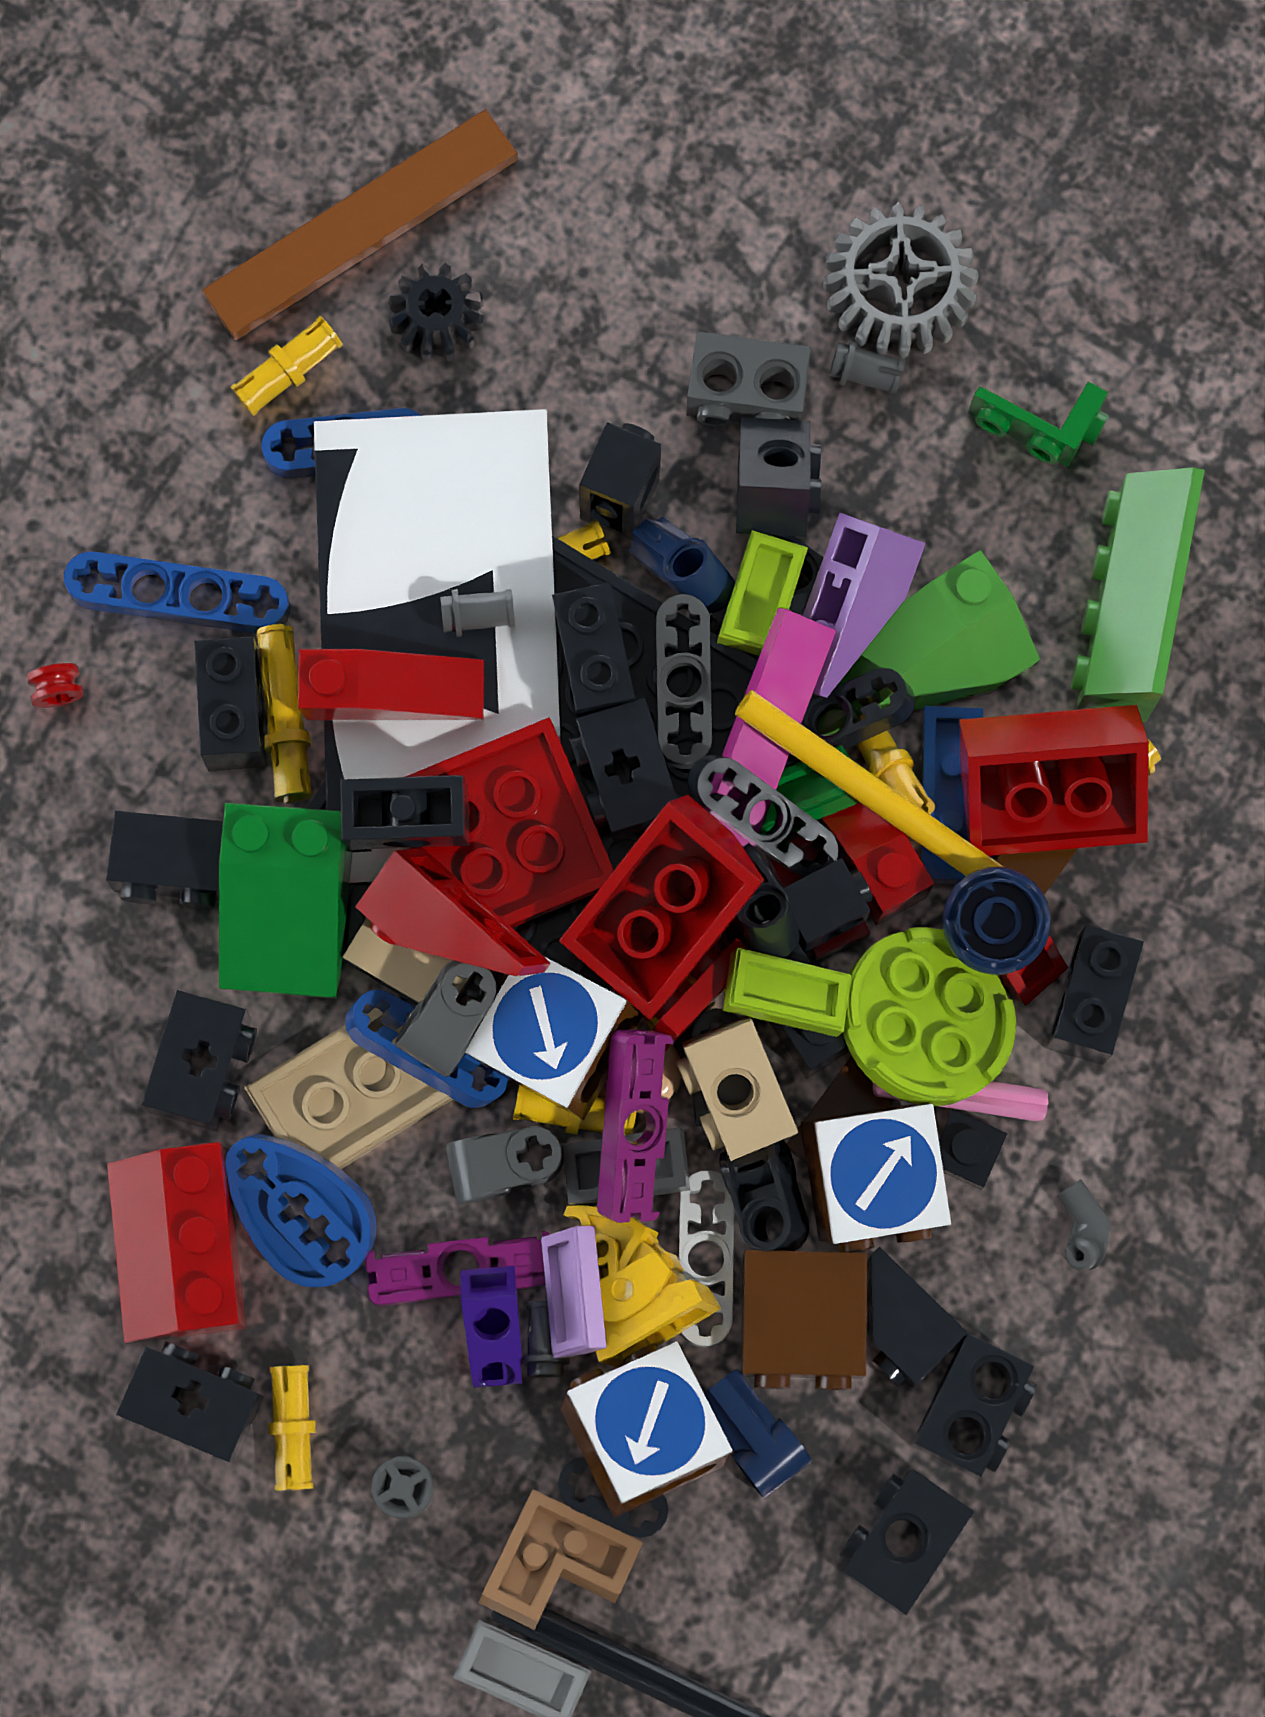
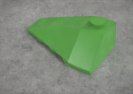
(948, 641)

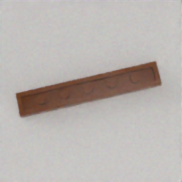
(360, 224)

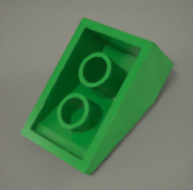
(282, 900)

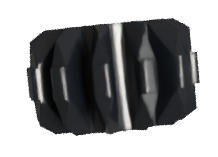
(436, 294)

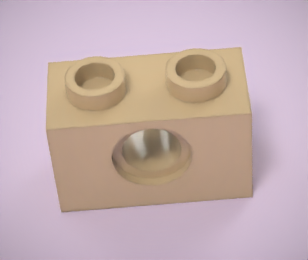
(762, 1115)

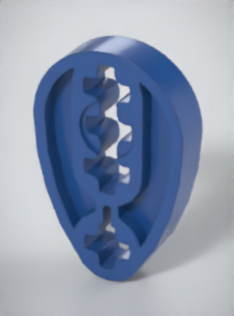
(281, 1239)

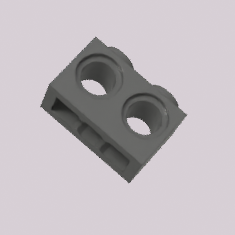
(750, 367)

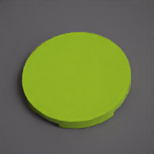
(926, 1020)

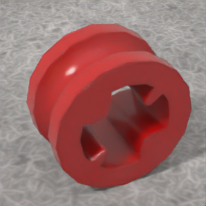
(55, 685)

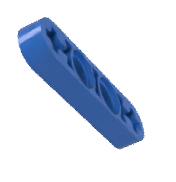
(179, 584)

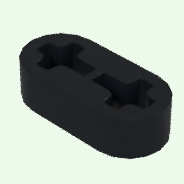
(598, 1509)

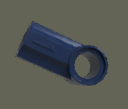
(682, 562)
(760, 1443)

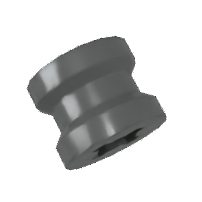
(390, 1484)

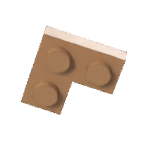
(553, 1544)

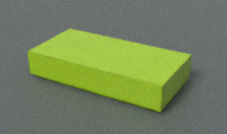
(762, 586)
(786, 992)

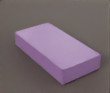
(573, 1292)

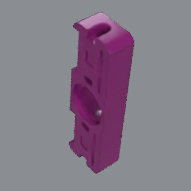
(632, 1085)
(421, 1277)

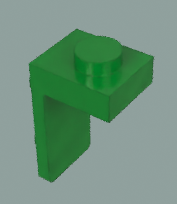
(1040, 437)

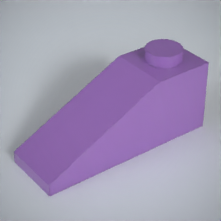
(859, 590)

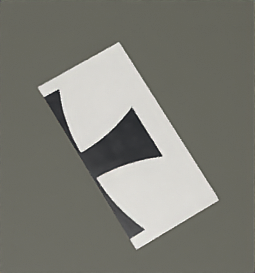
(407, 520)

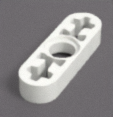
(721, 1214)

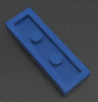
(943, 779)

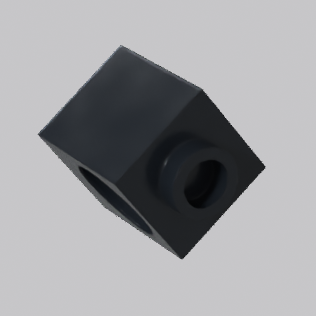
(828, 903)

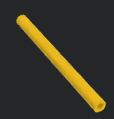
(862, 785)

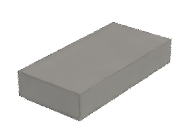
(521, 1673)

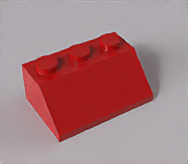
(1055, 780)
(664, 905)
(176, 1243)

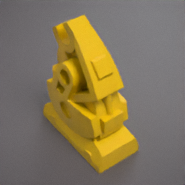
(640, 1287)

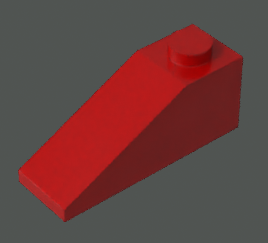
(388, 686)
(882, 857)
(432, 912)

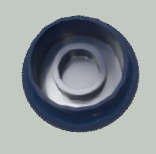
(996, 920)

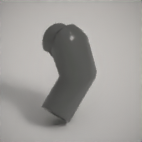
(1090, 1228)

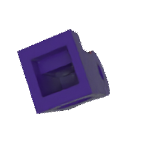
(492, 1325)

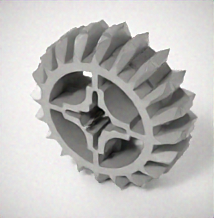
(922, 277)

